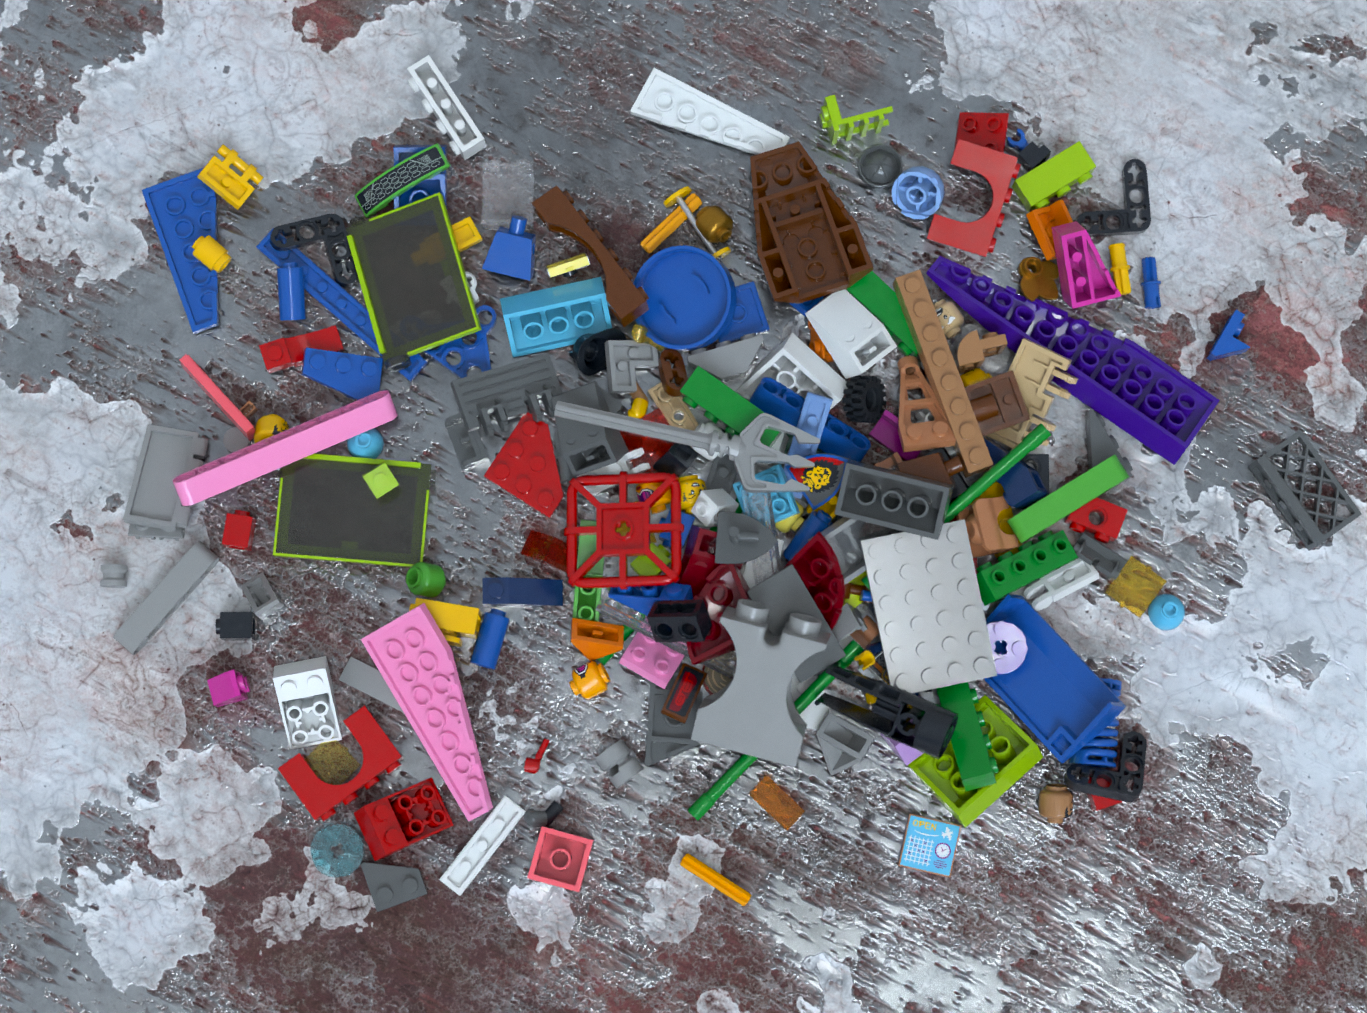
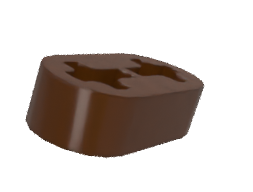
(667, 373)

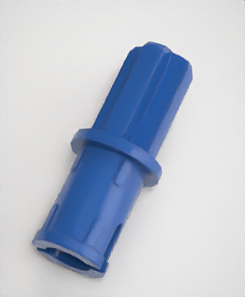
(1150, 283)

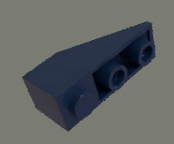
(1021, 483)

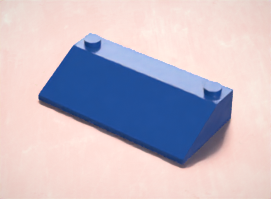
(1053, 685)

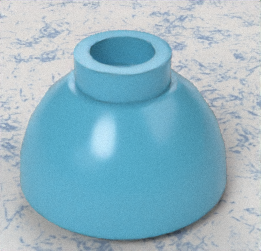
(366, 444)
(1166, 612)

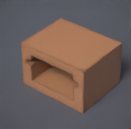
(248, 409)

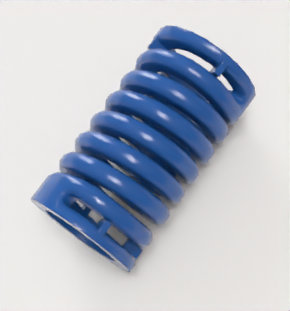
(1092, 747)

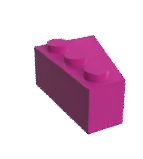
(1080, 268)

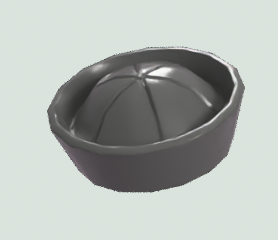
(880, 165)

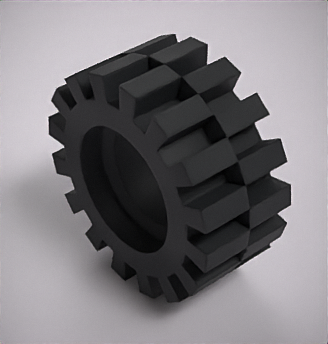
(864, 399)

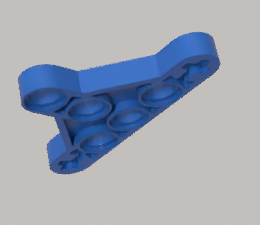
(471, 355)

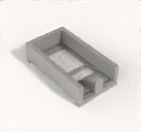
(845, 540)

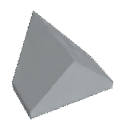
(842, 743)

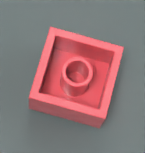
(560, 859)

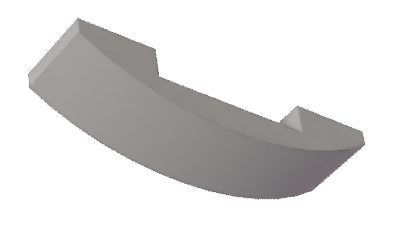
(368, 681)

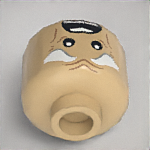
(949, 317)

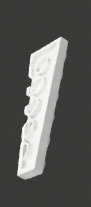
(694, 112)

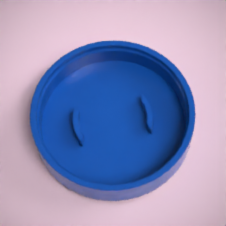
(688, 298)

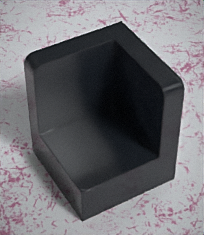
(676, 459)

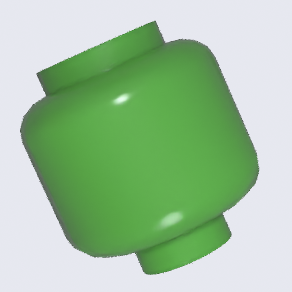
(425, 579)

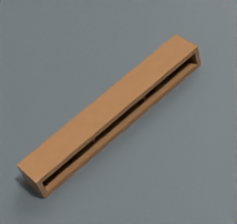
(942, 371)

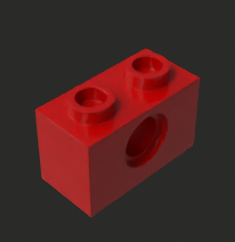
(1111, 520)

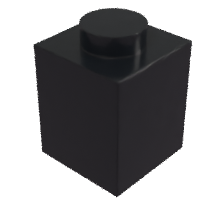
(236, 626)

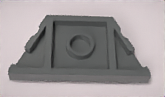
(664, 734)

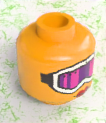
(645, 490)
(589, 680)

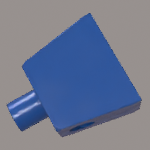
(512, 251)

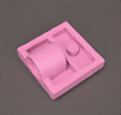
(651, 660)

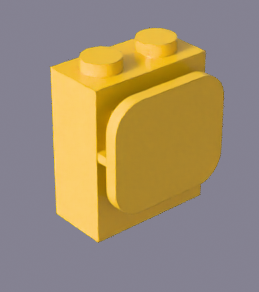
(453, 619)

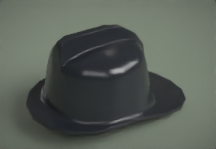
(590, 350)

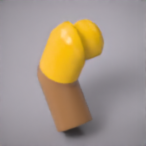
(639, 404)

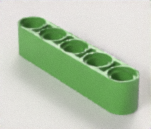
(1068, 498)

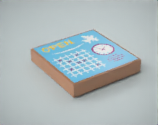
(929, 845)

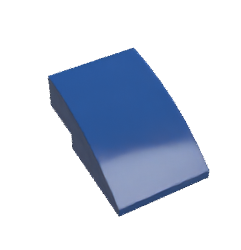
(425, 188)

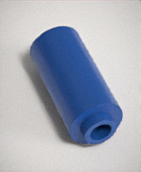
(291, 292)
(813, 524)
(490, 639)

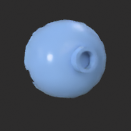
(918, 192)

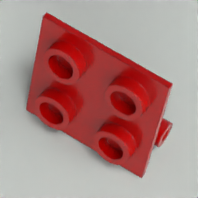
(983, 129)

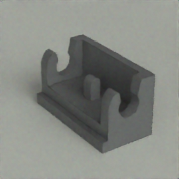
(467, 445)

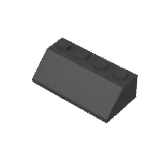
(893, 499)

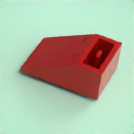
(403, 819)

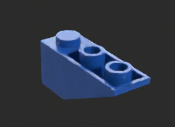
(643, 597)

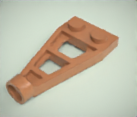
(923, 434)

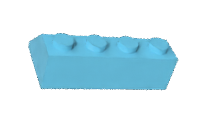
(555, 316)

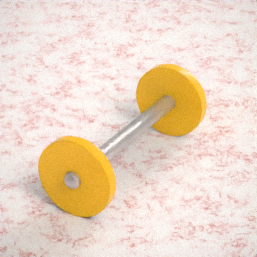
(677, 197)

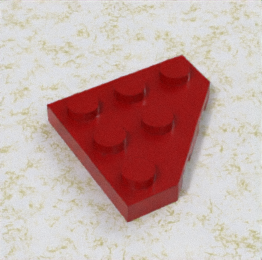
(529, 467)

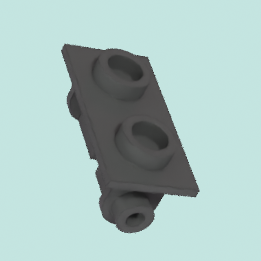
(1099, 555)

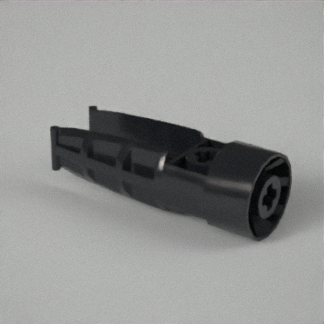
(931, 726)

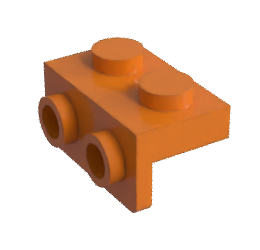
(1043, 220)

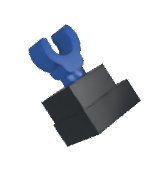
(1030, 155)

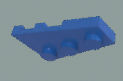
(344, 372)

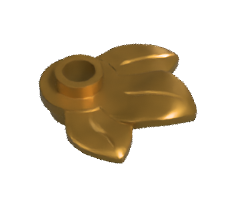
(1040, 281)

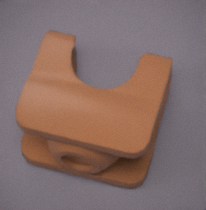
(983, 527)

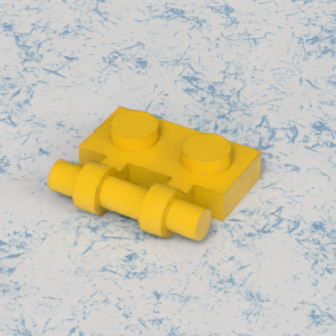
(225, 181)

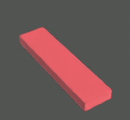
(218, 396)

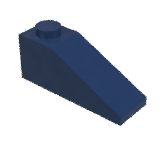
(522, 592)

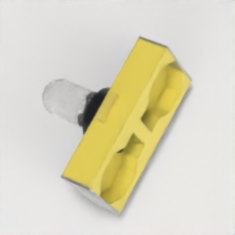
(568, 267)

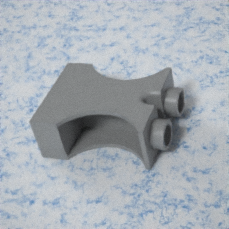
(757, 706)

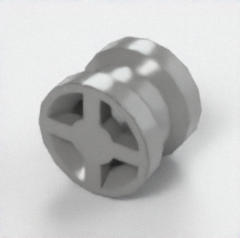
(113, 576)

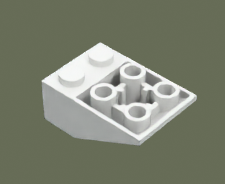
(850, 333)
(307, 702)

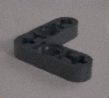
(1124, 216)
(328, 237)
(1117, 780)

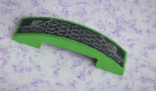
(401, 178)

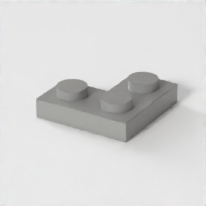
(621, 361)

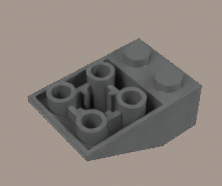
(585, 444)

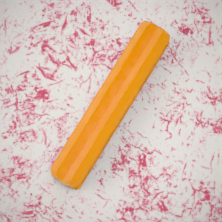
(669, 224)
(715, 879)

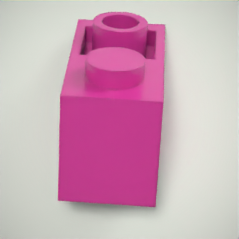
(228, 688)

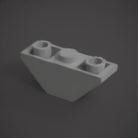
(727, 359)

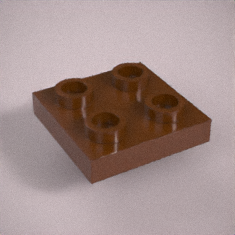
(997, 403)

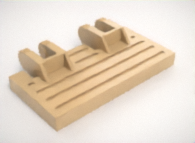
(1034, 370)

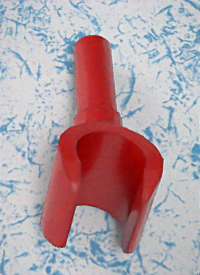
(532, 765)

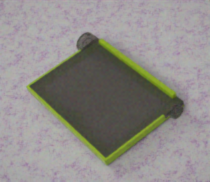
(412, 280)
(334, 515)

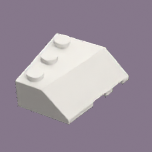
(799, 370)

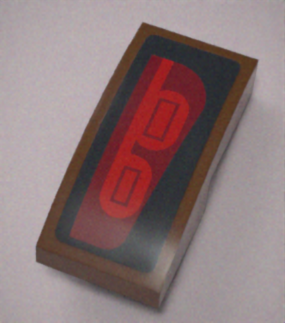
(684, 693)

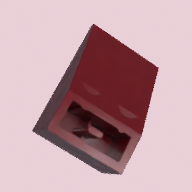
(699, 558)

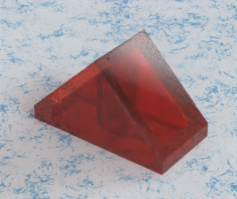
(546, 550)

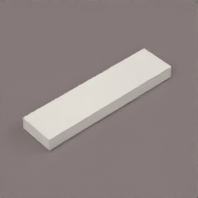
(482, 845)

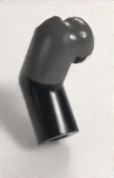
(543, 818)

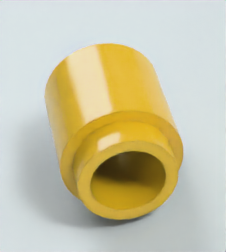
(211, 253)

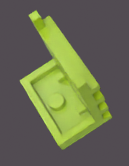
(838, 127)

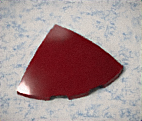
(822, 577)
(723, 589)

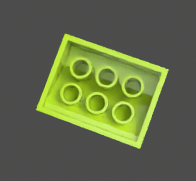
(1014, 757)

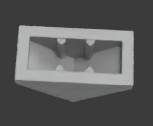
(262, 596)

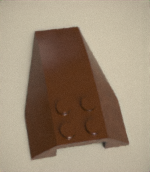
(802, 228)

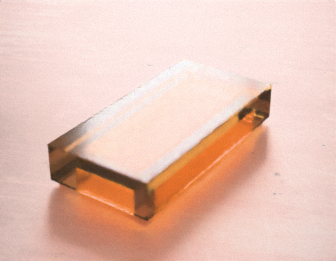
(776, 803)

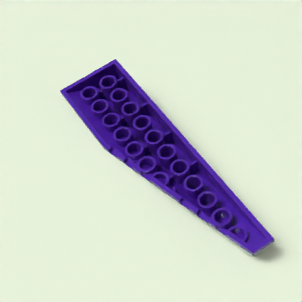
(1112, 374)

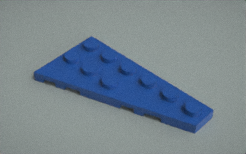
(181, 214)

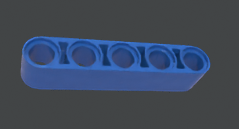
(787, 406)

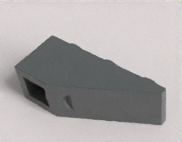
(1100, 444)

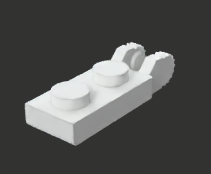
(615, 468)
(1061, 583)

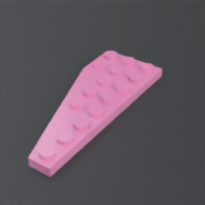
(427, 687)

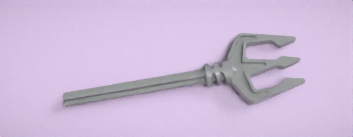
(743, 449)

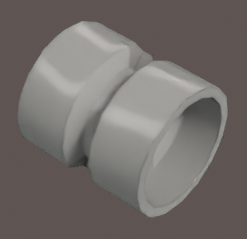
(619, 764)

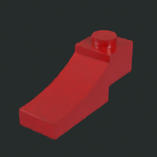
(290, 351)

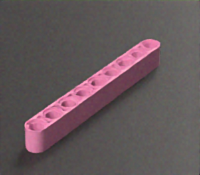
(285, 448)

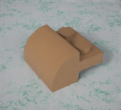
(973, 351)

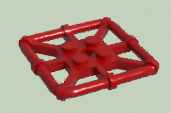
(636, 542)

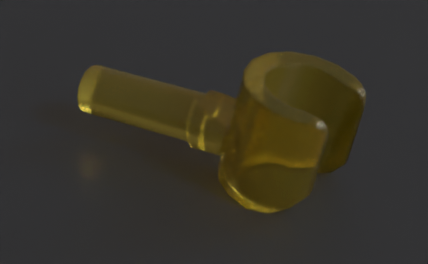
(639, 335)

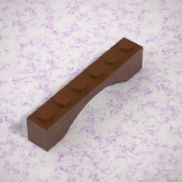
(561, 217)

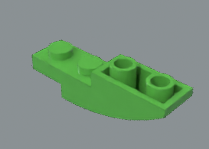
(588, 598)

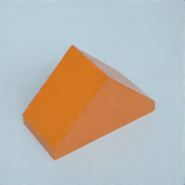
(596, 638)

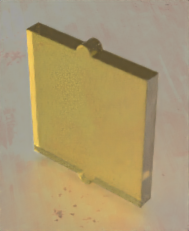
(1135, 587)
(332, 762)

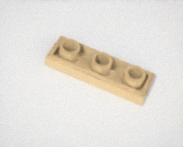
(672, 405)

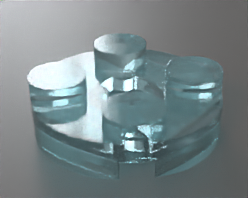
(323, 857)

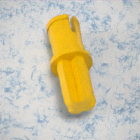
(1120, 268)

